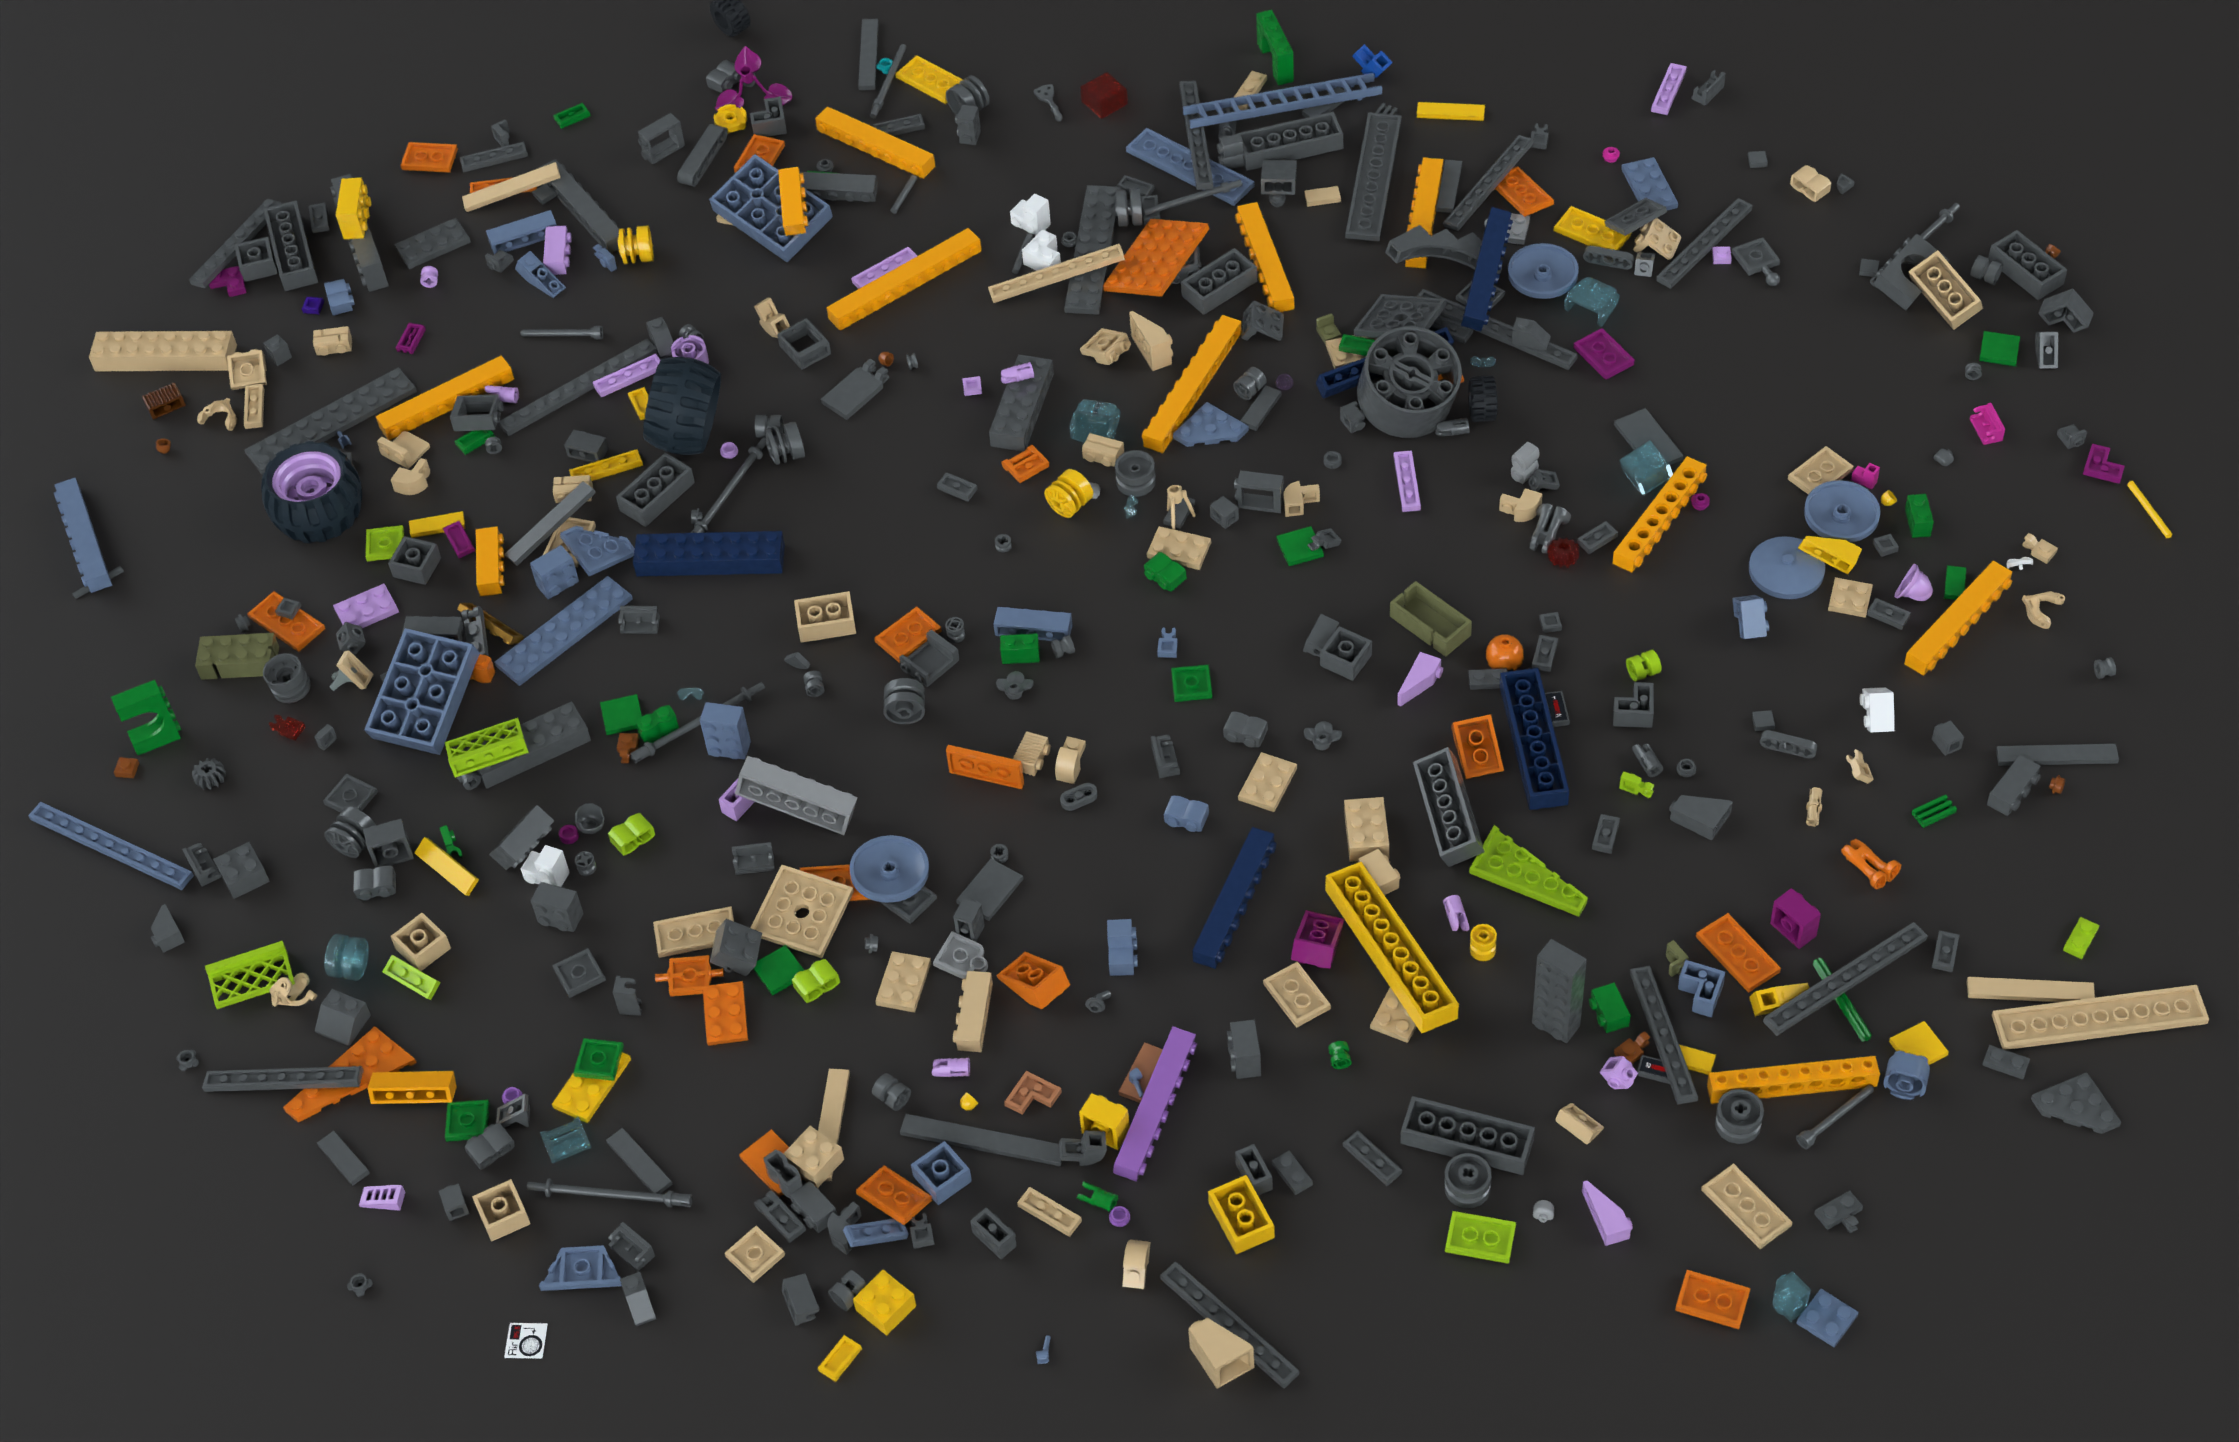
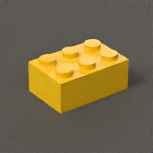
(353, 208)
(1241, 1214)

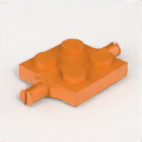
(688, 975)

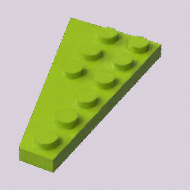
(1524, 873)

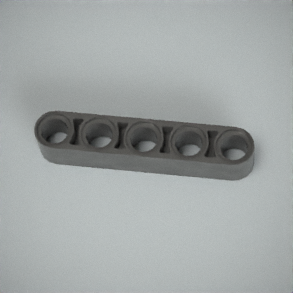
(702, 155)

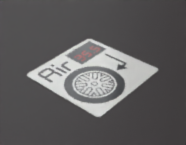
(526, 1340)

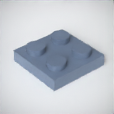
(1827, 1317)

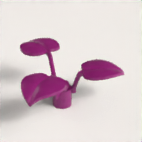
(746, 65)

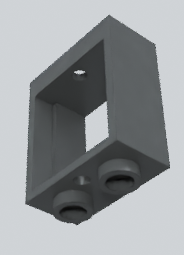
(666, 147)
(809, 355)
(476, 403)
(1260, 481)

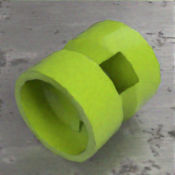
(1640, 667)

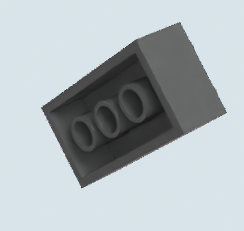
(2028, 265)
(1219, 281)
(655, 489)

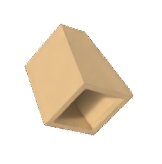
(1220, 1351)

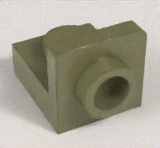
(1326, 328)
(1676, 957)

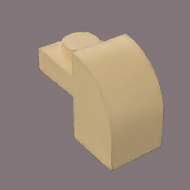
(770, 319)
(413, 481)
(1297, 495)
(1523, 508)
(1068, 760)
(1135, 1263)

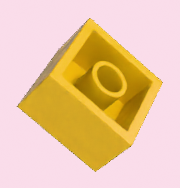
(1105, 1116)
(884, 1302)

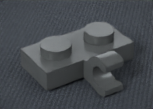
(1840, 1210)

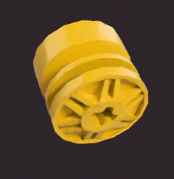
(636, 244)
(1068, 493)

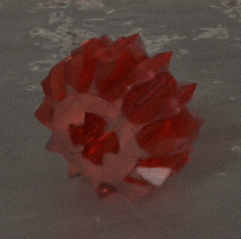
(1563, 552)

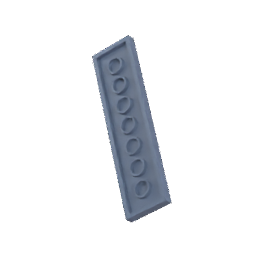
(1177, 161)
(563, 630)

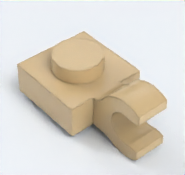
(2041, 550)
(1859, 768)

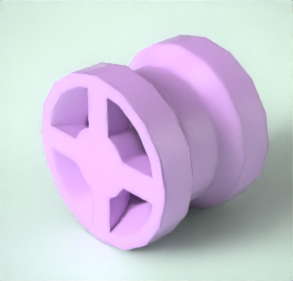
(429, 276)

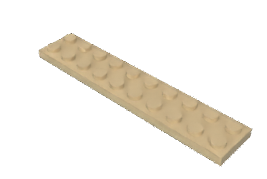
(2100, 1017)

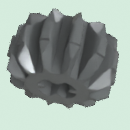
(209, 773)

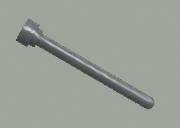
(595, 332)
(1807, 1138)

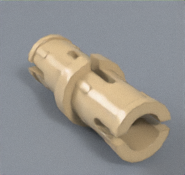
(1814, 807)

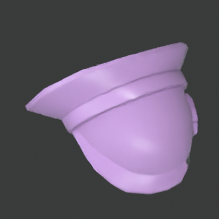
(1915, 585)

